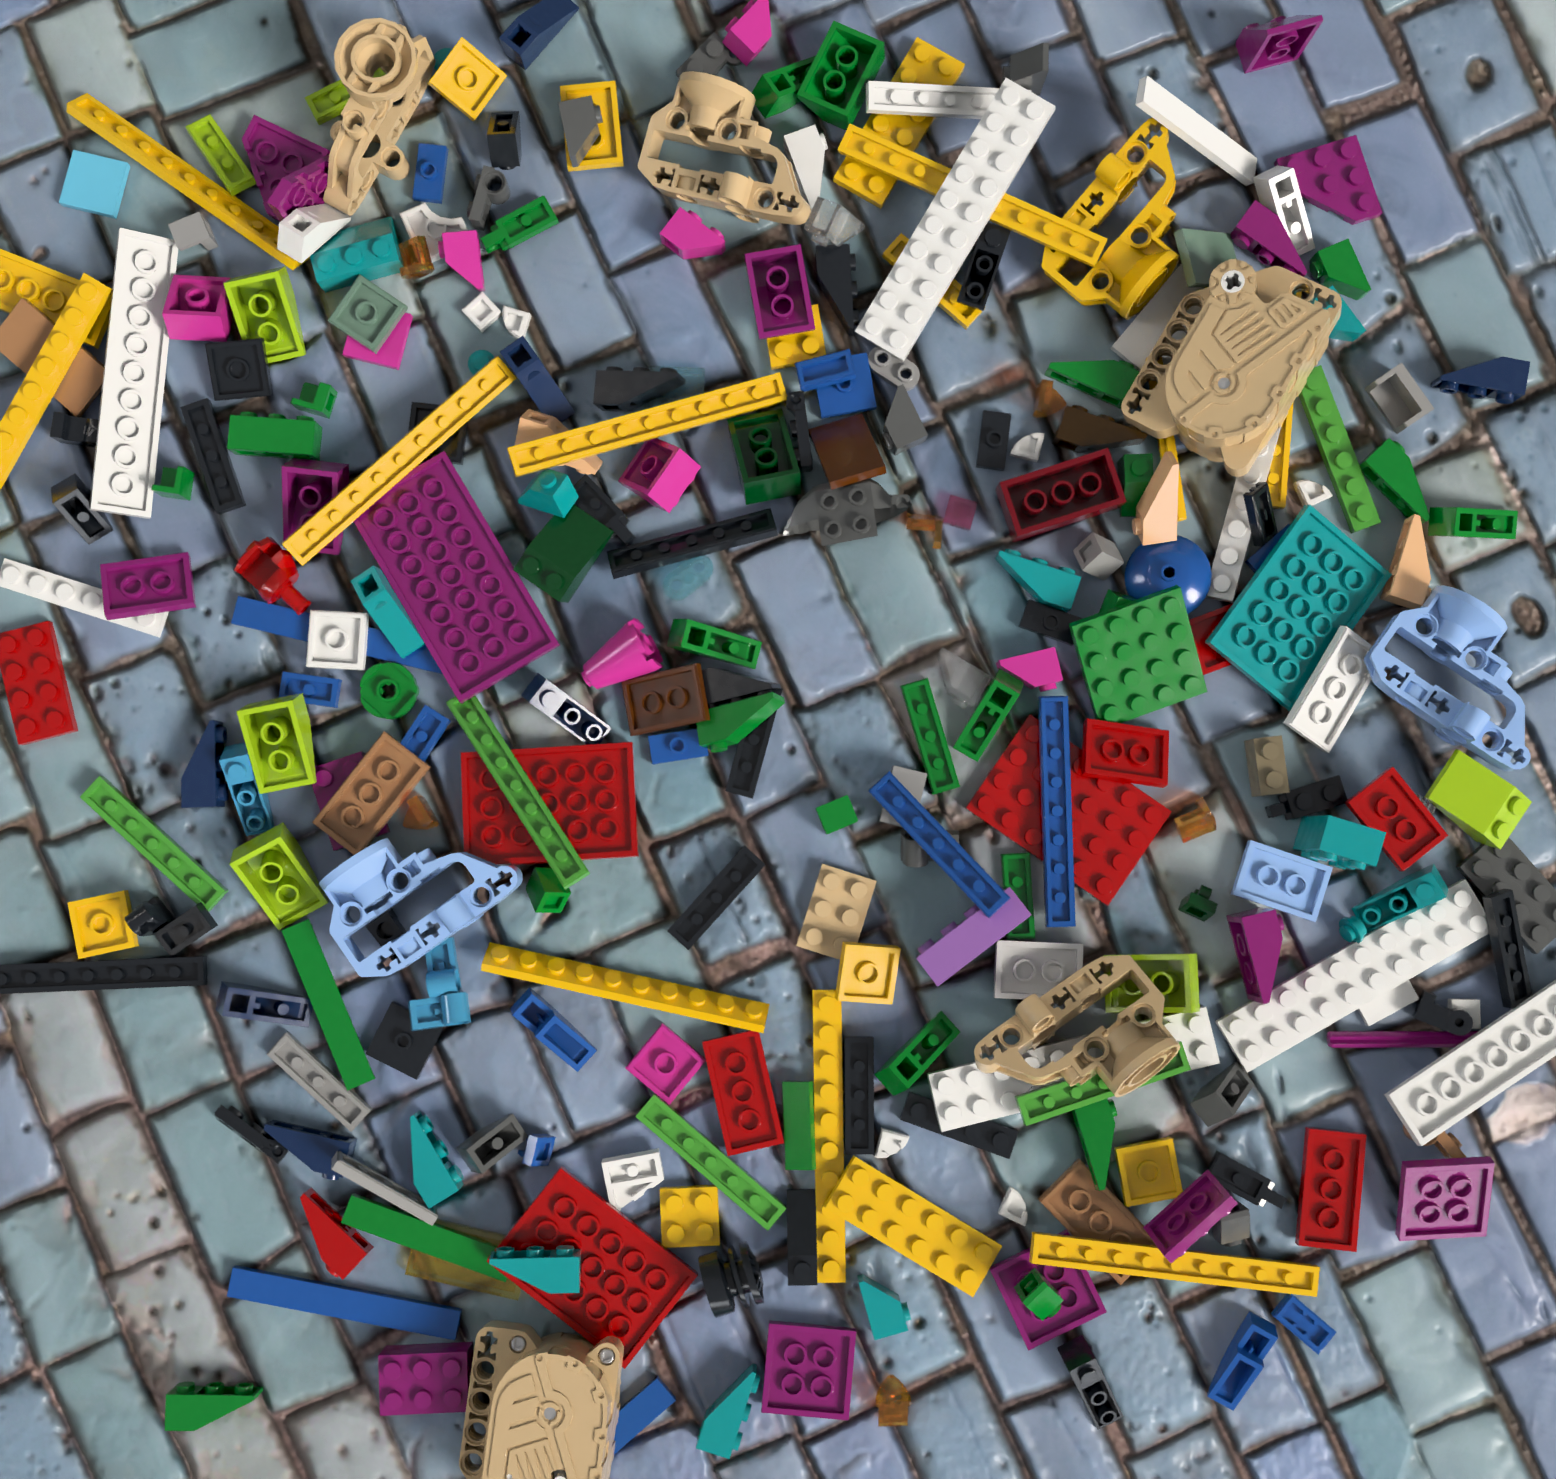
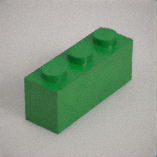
(274, 436)

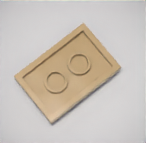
(835, 911)

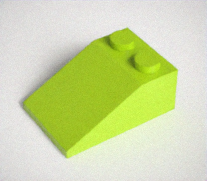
(268, 310)
(279, 742)
(1477, 800)
(278, 876)
(1173, 976)

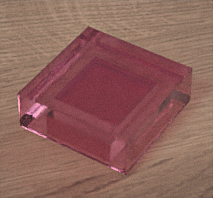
(960, 512)

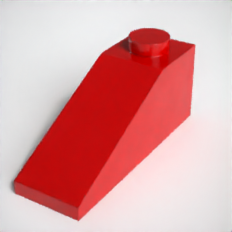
(337, 1243)

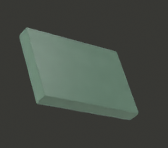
(1201, 253)

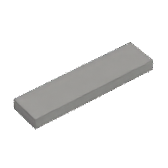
(319, 1081)
(383, 1187)

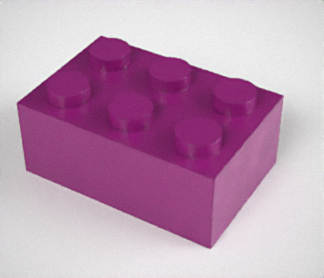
(424, 1378)

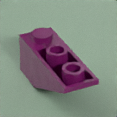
(1267, 239)

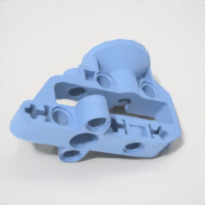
(1455, 627)
(371, 885)

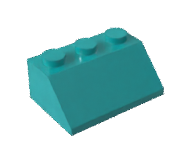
(362, 250)

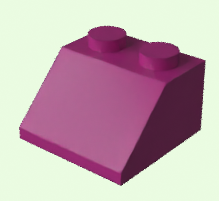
(198, 309)
(660, 473)

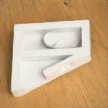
(631, 1175)

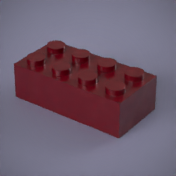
(1060, 495)

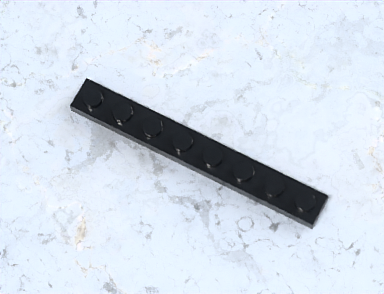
(103, 974)

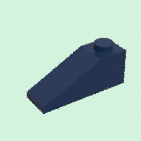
(263, 1005)
(312, 1145)

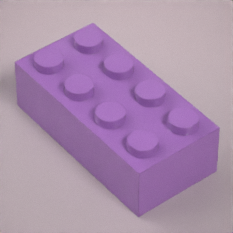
(969, 938)

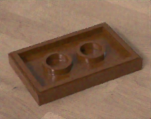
(847, 451)
(665, 699)

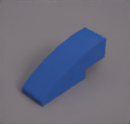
(552, 1029)
(1242, 1360)

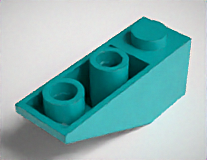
(1045, 584)
(387, 610)
(1402, 898)
(432, 1170)
(546, 1269)
(721, 1422)

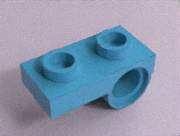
(443, 970)
(439, 1011)

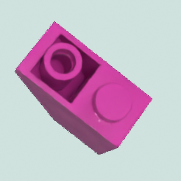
(750, 33)
(691, 238)

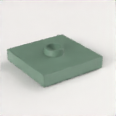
(367, 314)

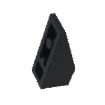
(801, 1237)

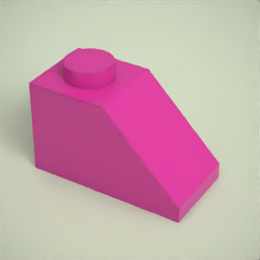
(463, 255)
(1035, 669)

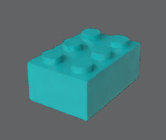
(1338, 841)

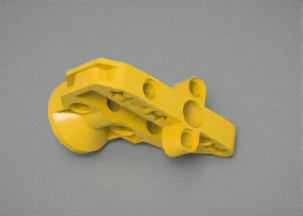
(1132, 268)

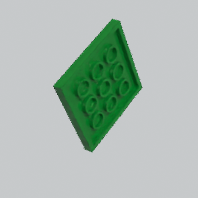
(1138, 656)

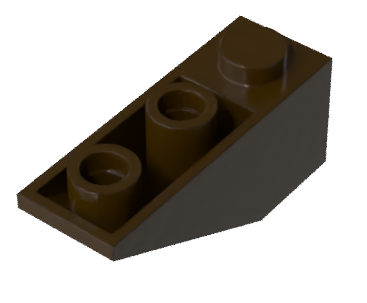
(1087, 432)

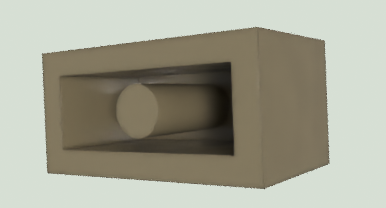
(1266, 766)

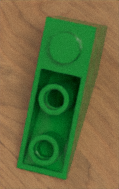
(194, 1406)

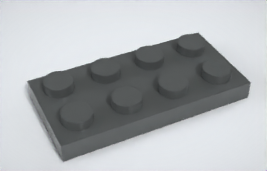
(1534, 897)

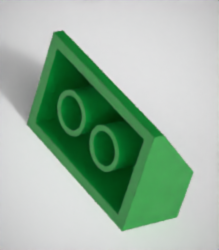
(840, 73)

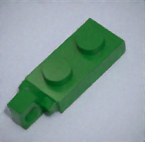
(520, 225)

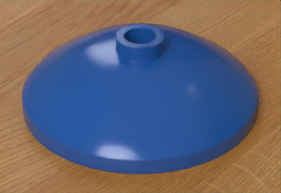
(1187, 560)

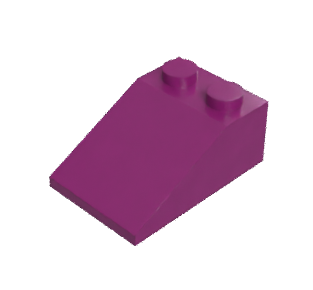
(1276, 41)
(779, 291)
(306, 489)
(1257, 947)

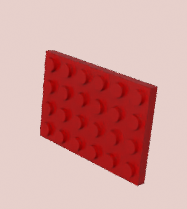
(582, 786)
(1109, 818)
(625, 1272)

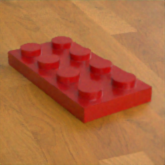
(36, 683)
(743, 1092)
(1330, 1189)

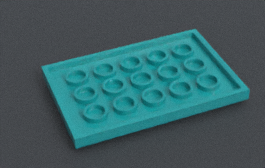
(1297, 605)

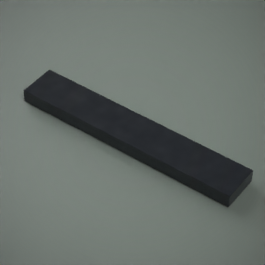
(692, 543)

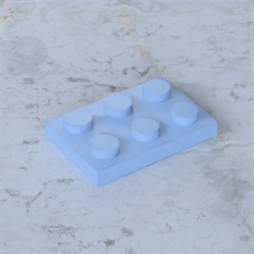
(1281, 880)

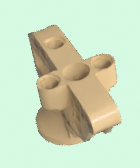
(409, 67)
(711, 112)
(1130, 1049)

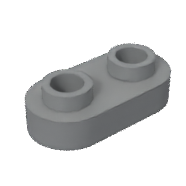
(891, 369)

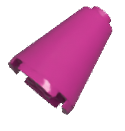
(623, 657)

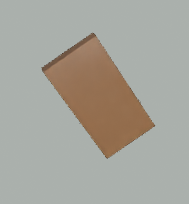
(21, 341)
(371, 794)
(1092, 1212)

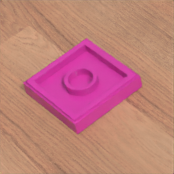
(390, 353)
(666, 1063)

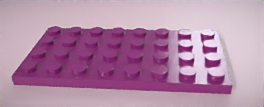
(454, 579)

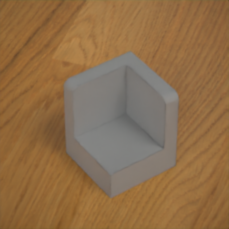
(193, 231)
(1098, 556)

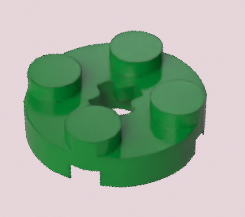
(372, 693)

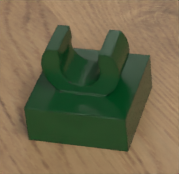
(1198, 904)

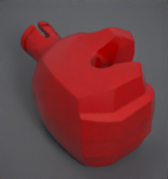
(272, 573)

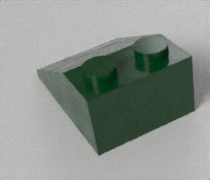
(764, 456)
(564, 553)

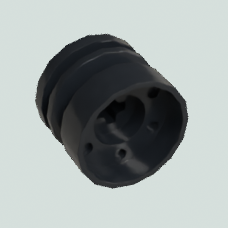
(731, 1279)

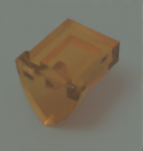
(415, 258)
(1047, 400)
(927, 523)
(420, 815)
(1195, 822)
(892, 1403)

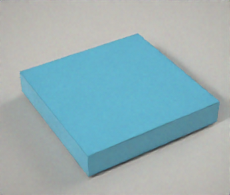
(94, 184)

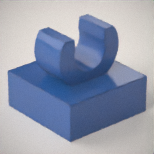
(537, 1150)

